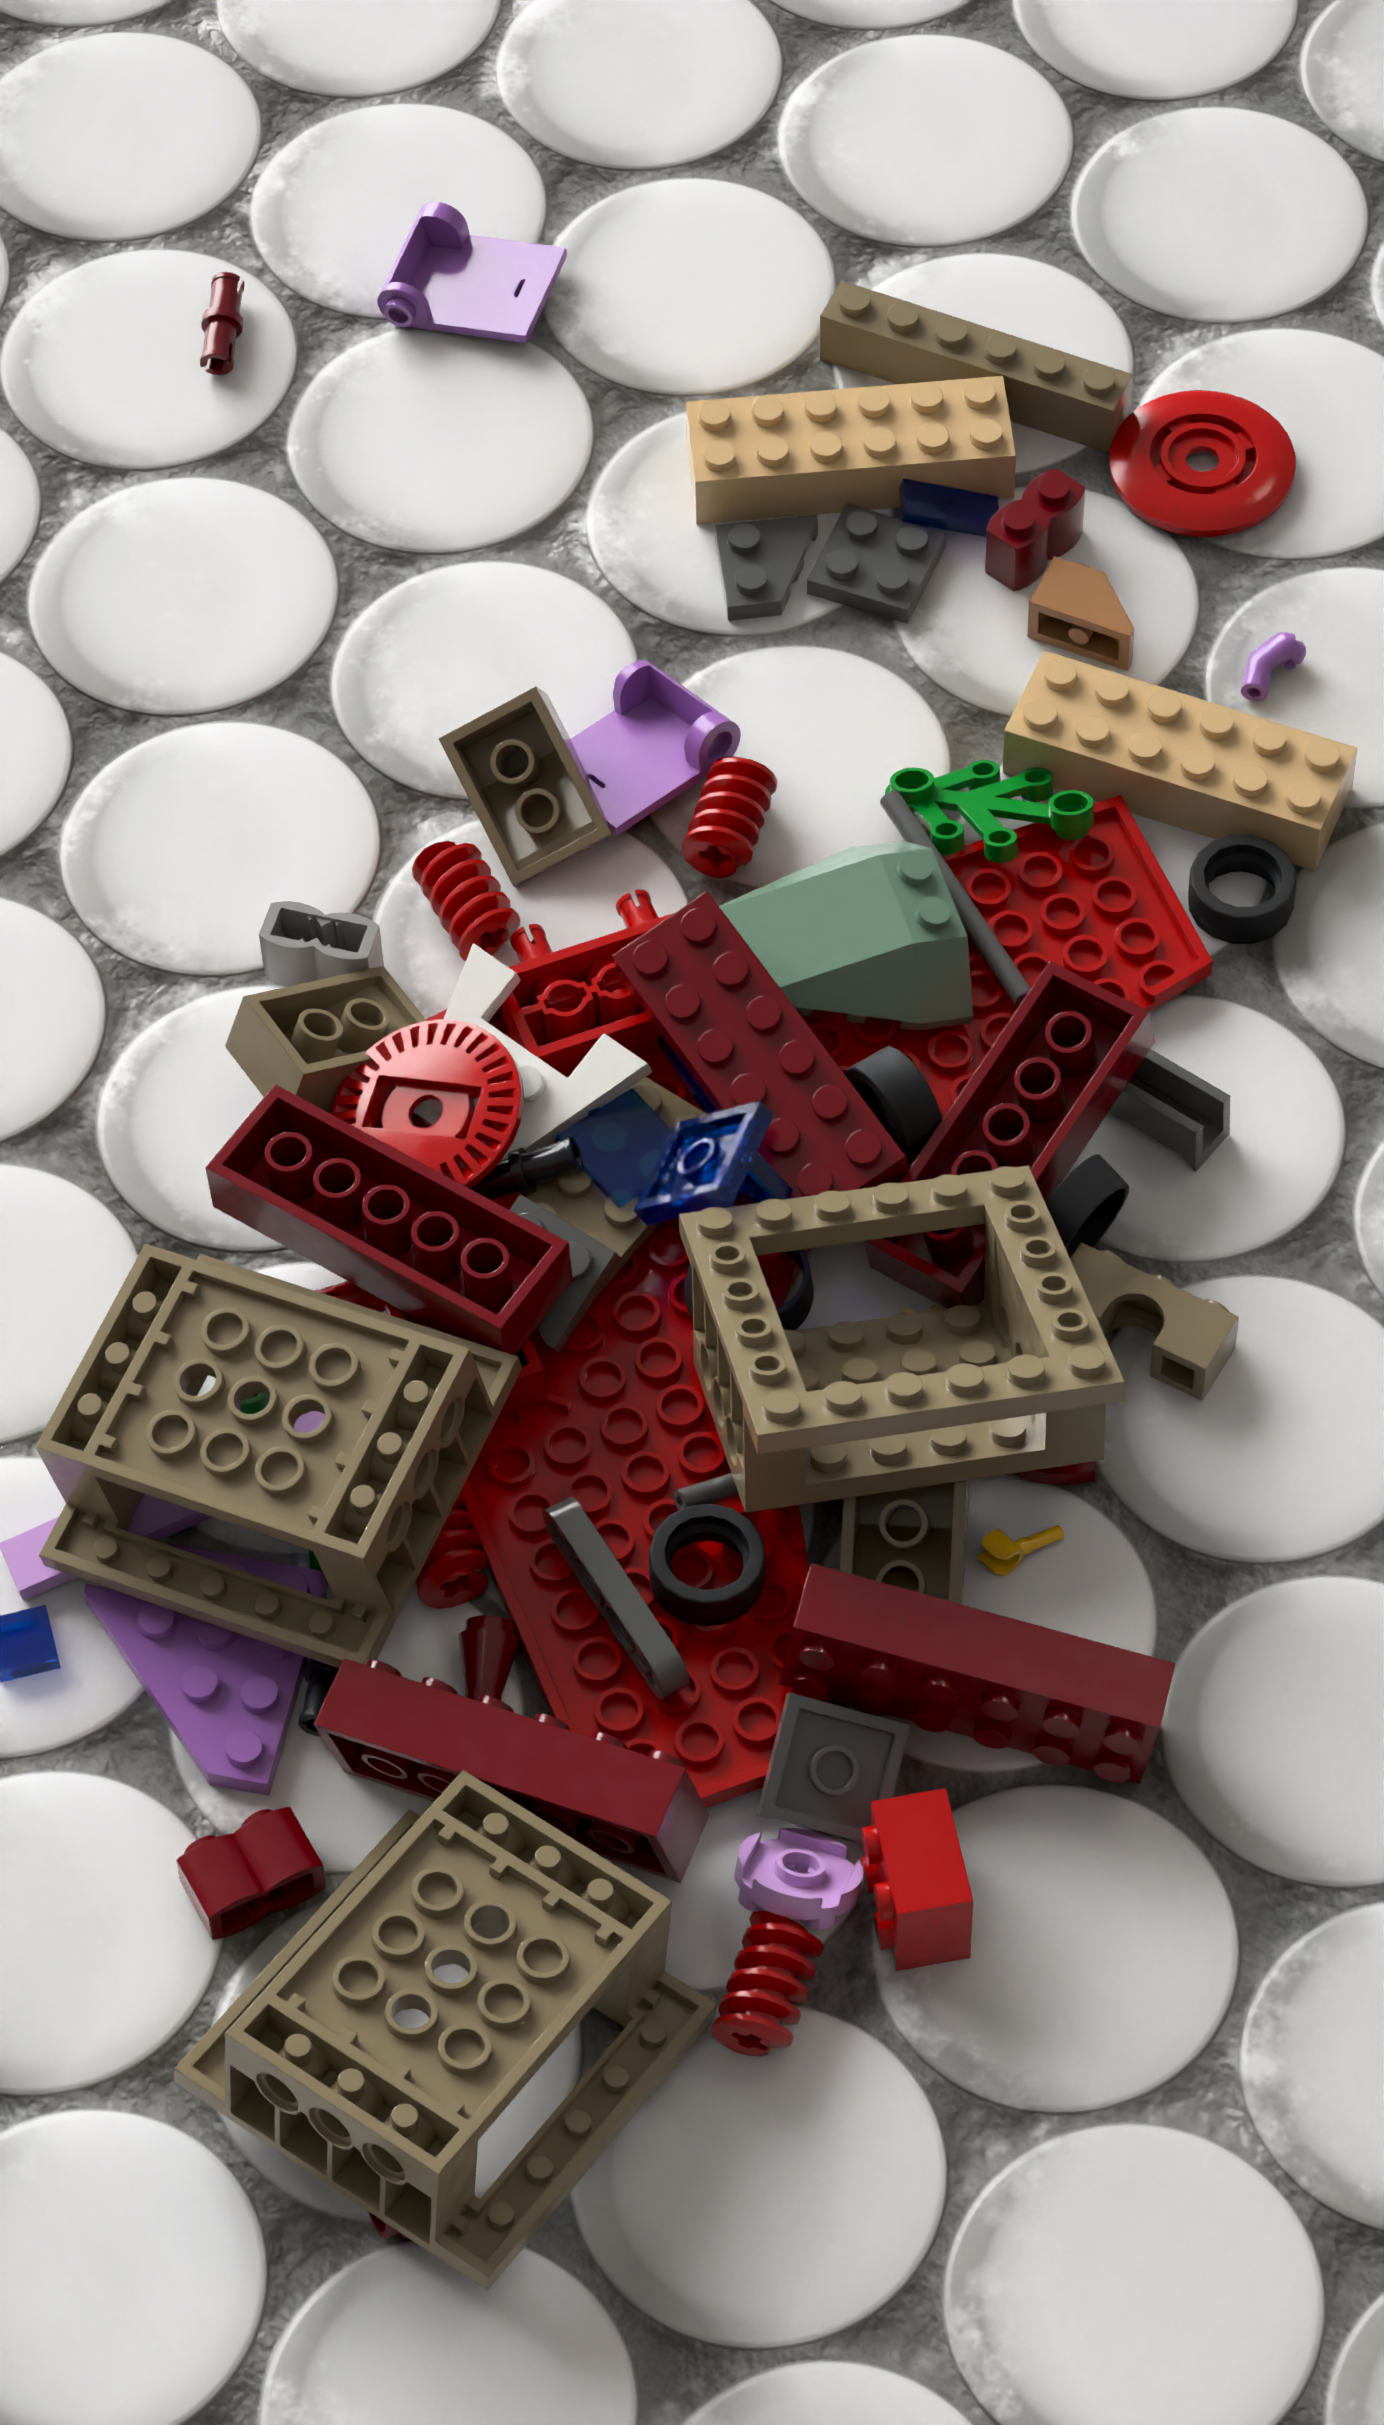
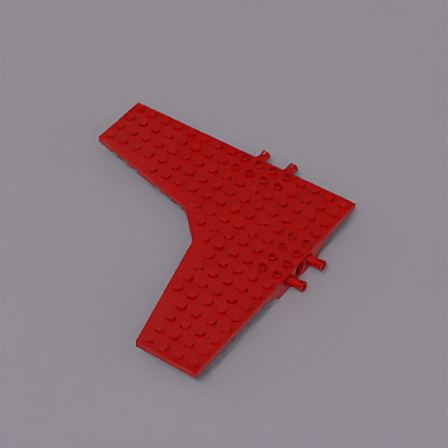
(622, 1405)

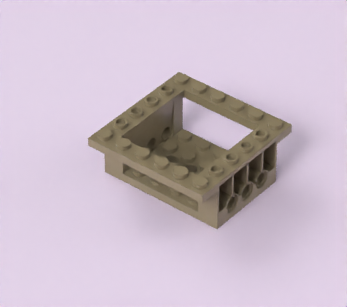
(902, 1393)
(358, 1491)
(400, 2110)

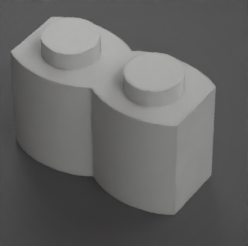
(307, 945)

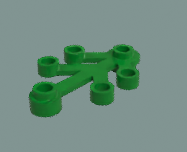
(1067, 812)

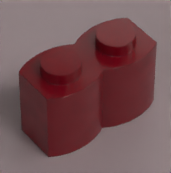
(1034, 529)
(250, 1872)

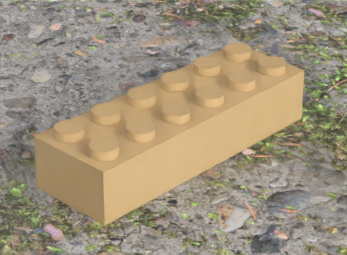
(846, 447)
(1180, 757)

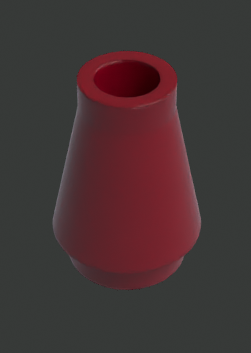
(487, 1655)

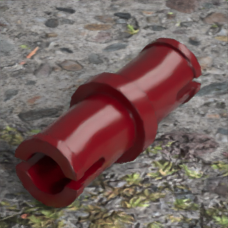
(222, 323)

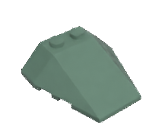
(863, 937)

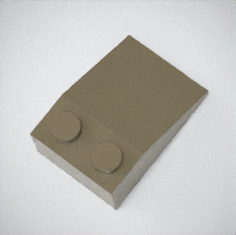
(526, 785)
(317, 1031)
(909, 1538)

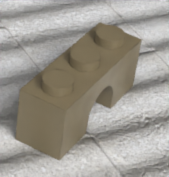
(1191, 1332)

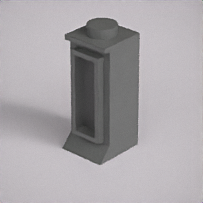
(1175, 1108)

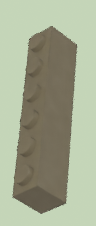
(918, 345)

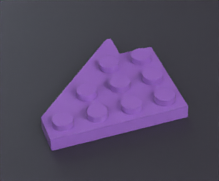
(213, 1686)

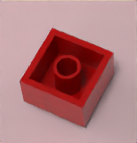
(917, 1880)

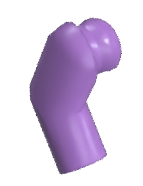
(1263, 660)

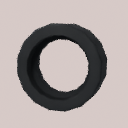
(1248, 855)
(897, 1098)
(703, 1524)

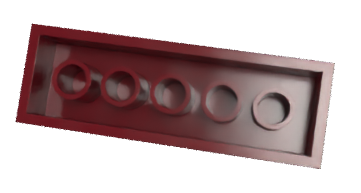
(753, 1045)
(1023, 1106)
(389, 1223)
(976, 1674)
(589, 1788)

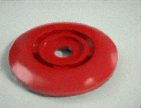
(1239, 493)
(447, 1064)

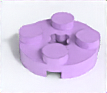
(798, 1877)

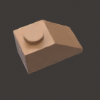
(1081, 614)

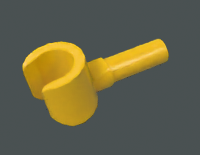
(1004, 1555)

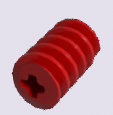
(729, 816)
(465, 896)
(454, 1564)
(765, 1985)

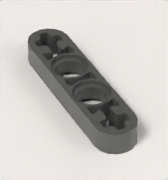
(616, 1598)

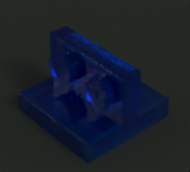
(712, 1165)

